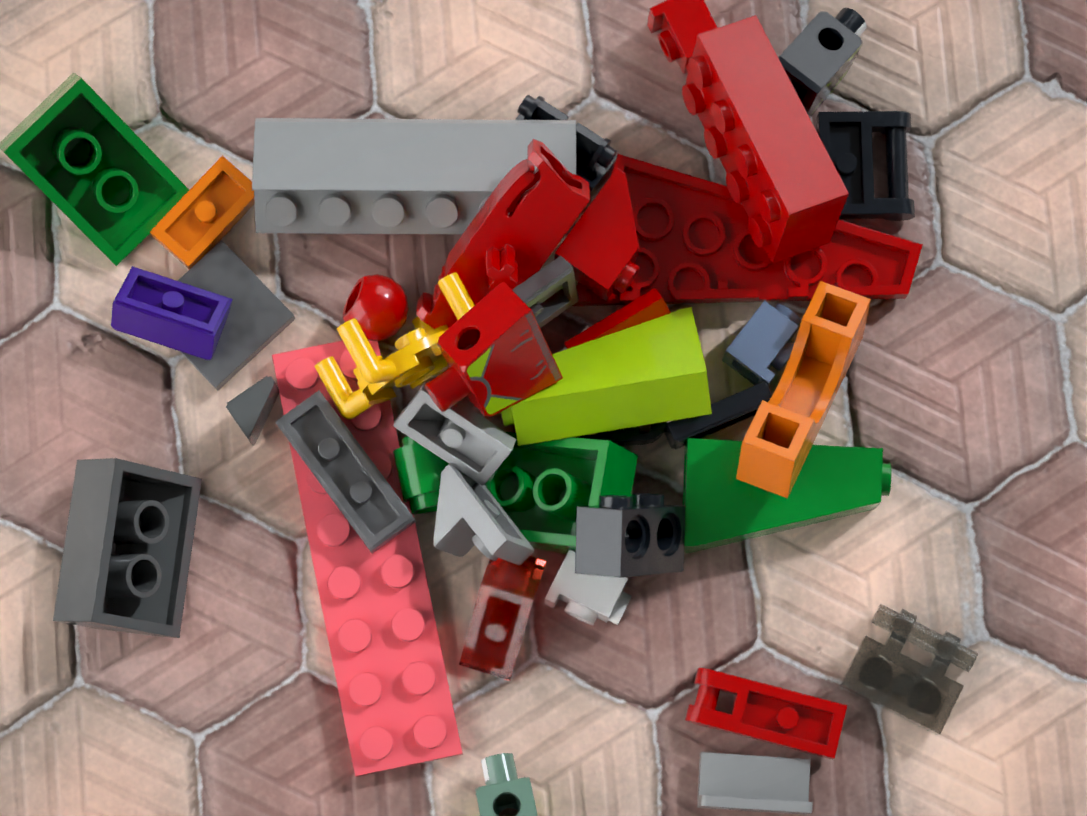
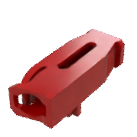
(511, 231)

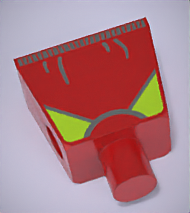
(494, 356)

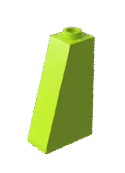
(619, 383)

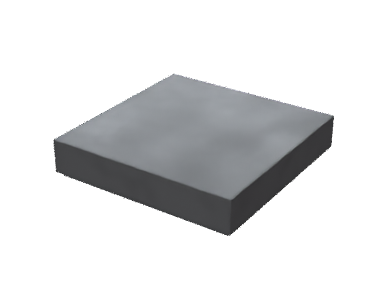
(253, 317)

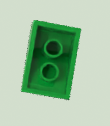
(94, 168)
(549, 479)

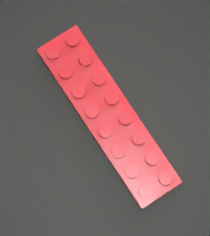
(374, 603)

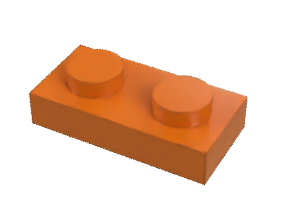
(205, 213)

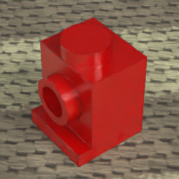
(680, 26)

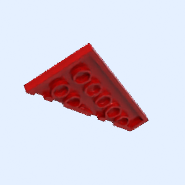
(701, 250)

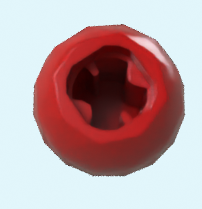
(378, 306)

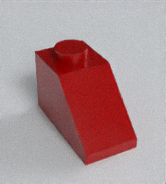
(604, 241)

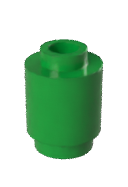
(419, 476)

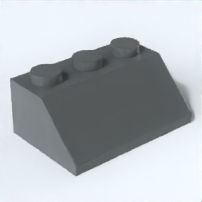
(127, 548)

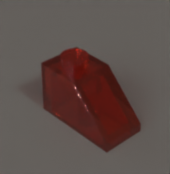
(501, 616)

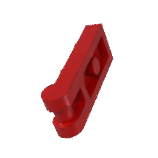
(768, 713)

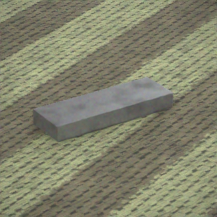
(345, 471)

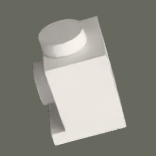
(588, 595)

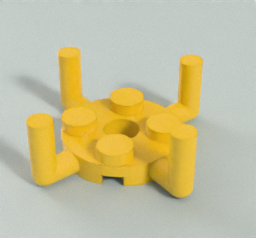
(412, 365)

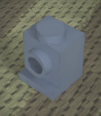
(763, 343)

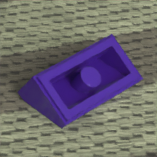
(170, 313)

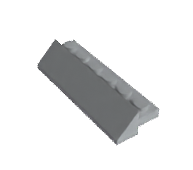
(389, 171)

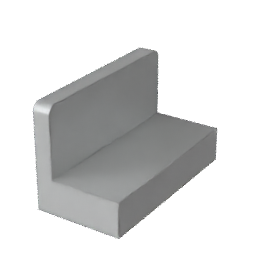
(754, 783)

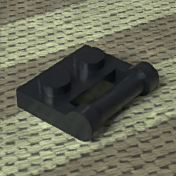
(849, 145)

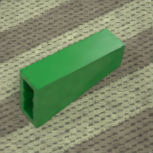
(727, 510)

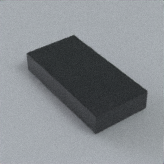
(724, 414)

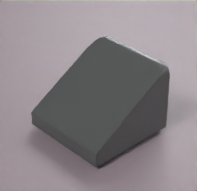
(253, 407)

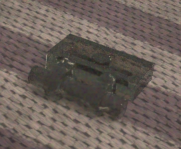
(901, 683)

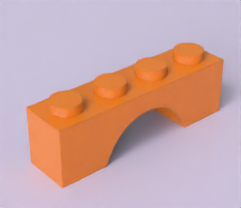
(794, 414)

